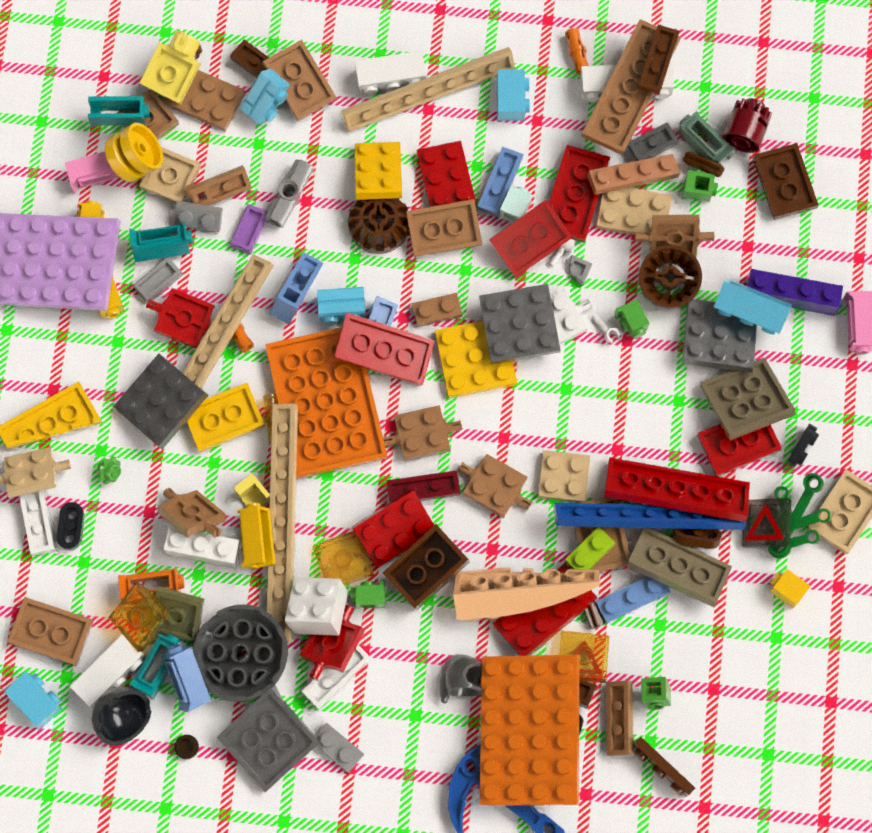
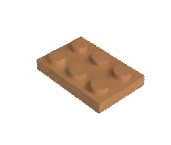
(308, 86)
(210, 100)
(444, 228)
(618, 555)
(50, 631)

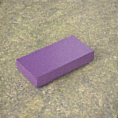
(249, 229)

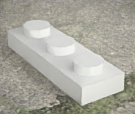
(37, 523)
(332, 681)

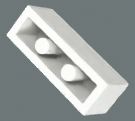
(389, 72)
(203, 548)
(108, 671)

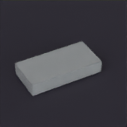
(158, 280)

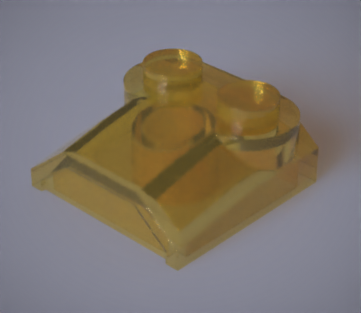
(343, 559)
(139, 617)

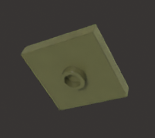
(183, 613)

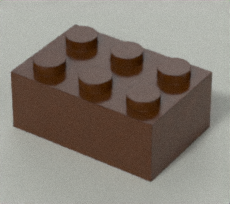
(426, 567)

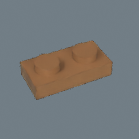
(437, 310)

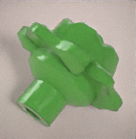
(109, 470)

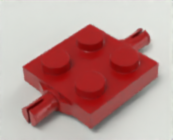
(182, 317)
(333, 650)

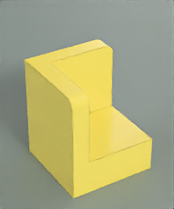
(252, 491)

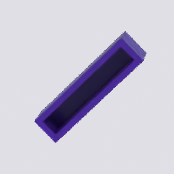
(799, 292)

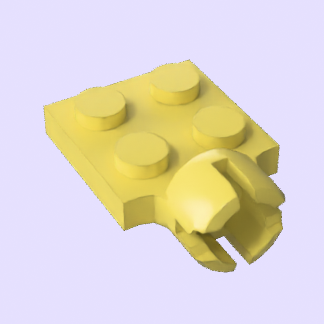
(173, 67)

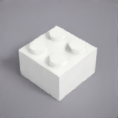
(316, 606)

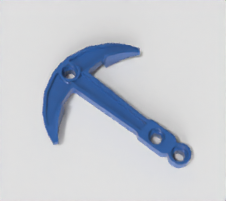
(461, 784)

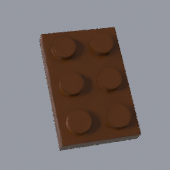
(785, 181)

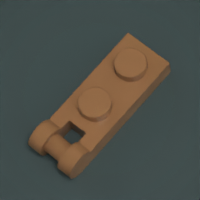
(219, 187)

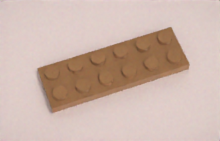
(621, 102)

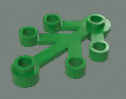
(797, 520)

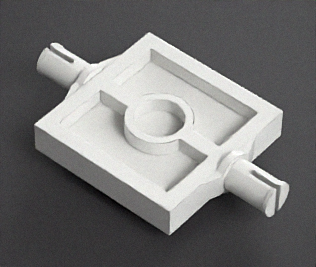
(568, 316)

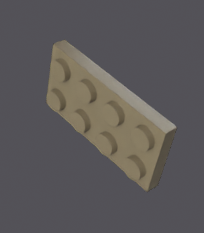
(679, 566)

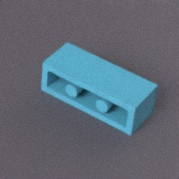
(752, 307)

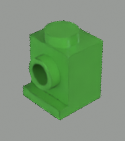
(699, 179)
(632, 319)
(369, 595)
(656, 697)

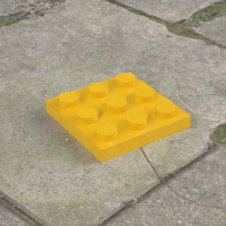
(468, 362)

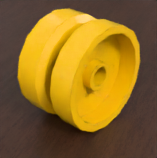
(133, 152)

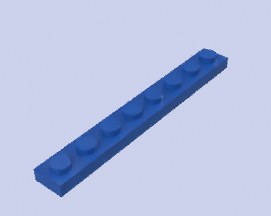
(637, 517)

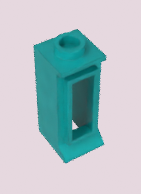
(117, 103)
(160, 242)
(153, 688)

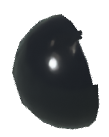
(120, 715)

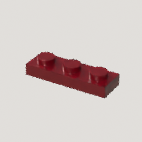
(426, 486)

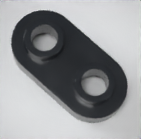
(798, 454)
(70, 526)

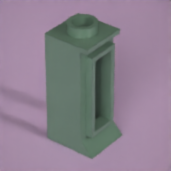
(698, 144)

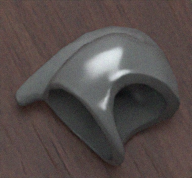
(460, 677)

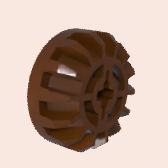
(383, 239)
(690, 278)

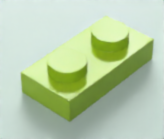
(590, 550)

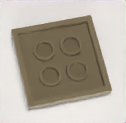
(747, 399)

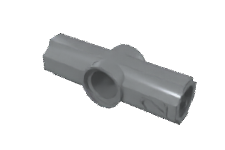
(283, 205)

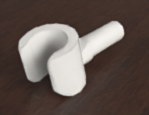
(568, 246)
(606, 329)

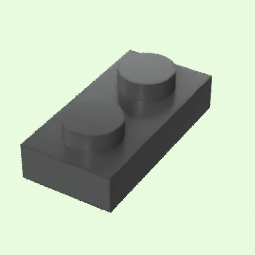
(653, 142)

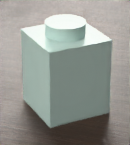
(515, 204)

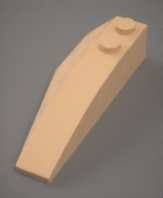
(506, 593)

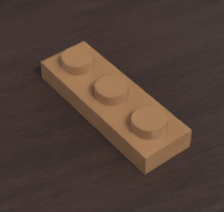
(619, 718)

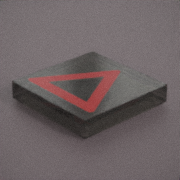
(767, 523)

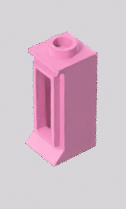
(89, 171)
(859, 321)

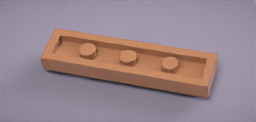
(633, 174)

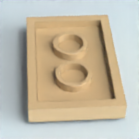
(631, 210)
(850, 510)

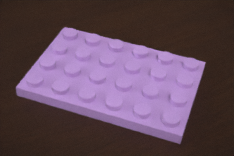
(57, 260)

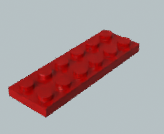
(677, 489)

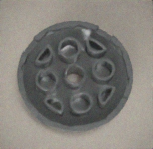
(222, 640)

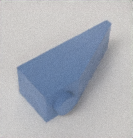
(295, 288)

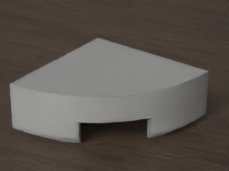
(579, 269)

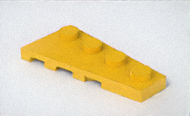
(54, 416)

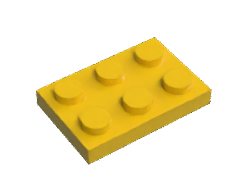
(378, 170)
(225, 418)

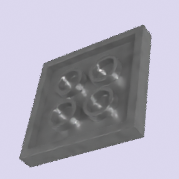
(519, 324)
(717, 339)
(160, 401)
(268, 739)

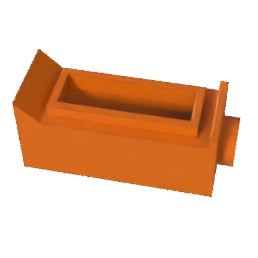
(176, 581)

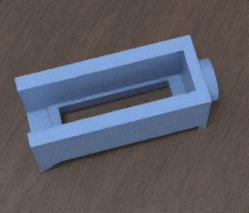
(186, 677)

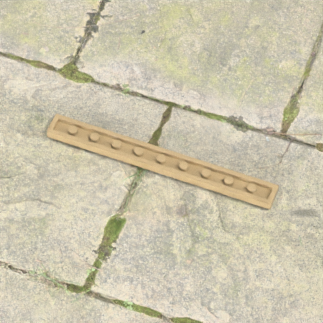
(282, 510)

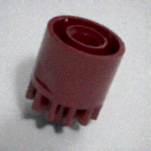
(747, 125)

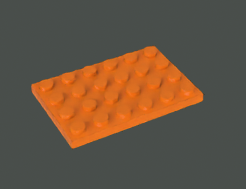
(333, 400)
(529, 730)

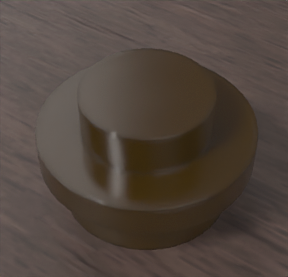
(186, 746)

